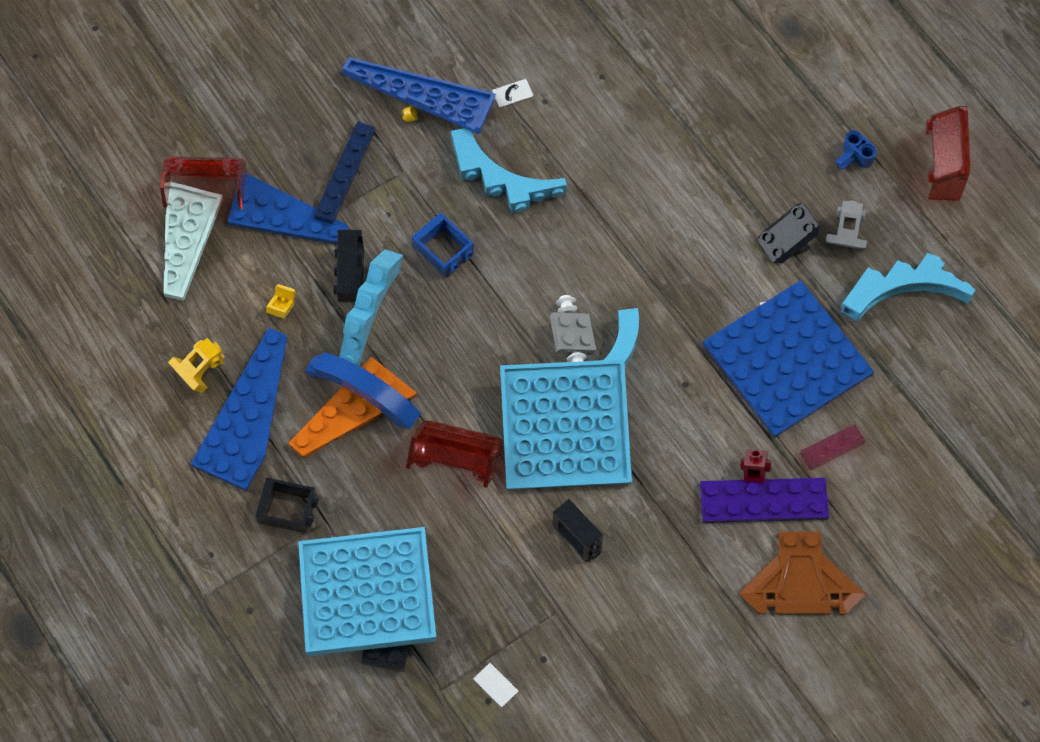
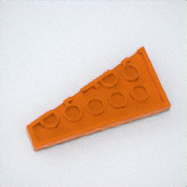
(345, 413)

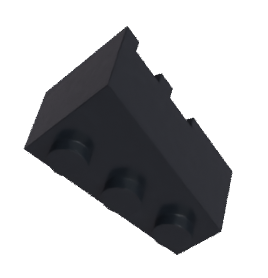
(349, 264)

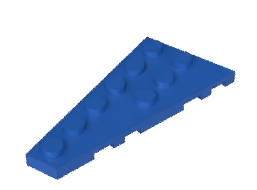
(279, 213)

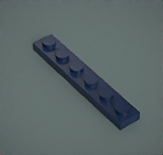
(344, 173)

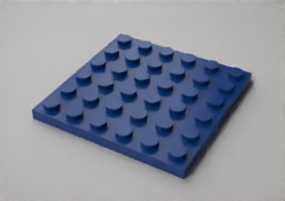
(788, 358)

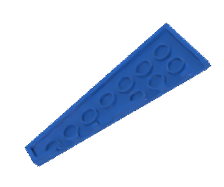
(447, 100)

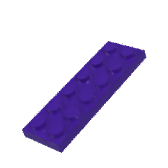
(762, 502)

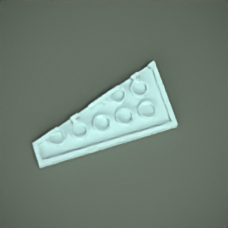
(187, 229)

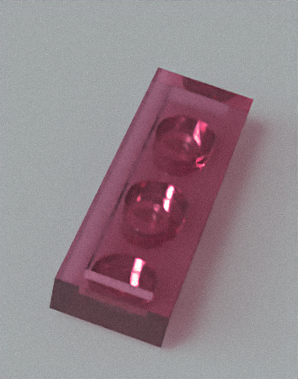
(832, 447)

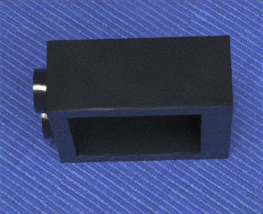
(272, 485)
(578, 530)

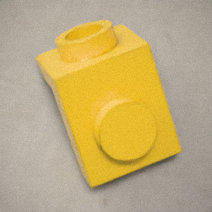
(281, 302)

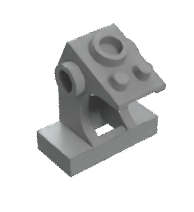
(848, 237)

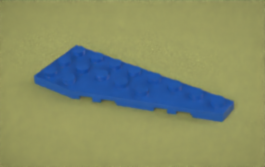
(242, 429)

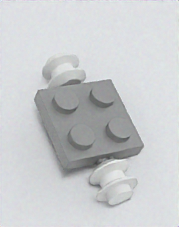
(572, 330)

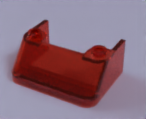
(950, 153)
(203, 167)
(455, 448)

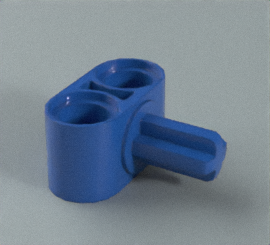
(856, 151)

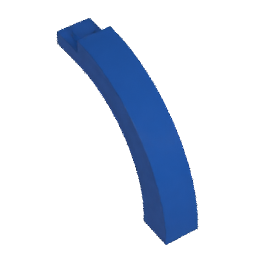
(367, 386)

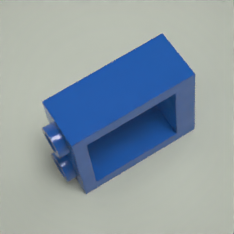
(433, 228)

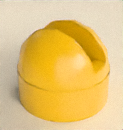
(409, 114)

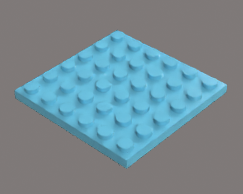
(565, 424)
(366, 591)

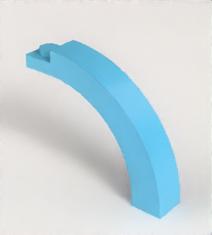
(627, 336)

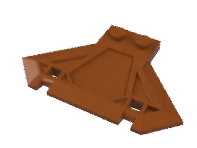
(801, 580)

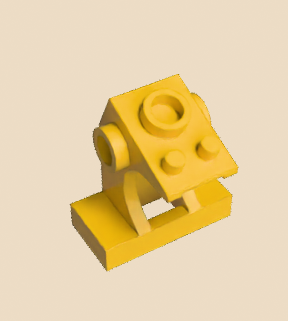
(191, 375)

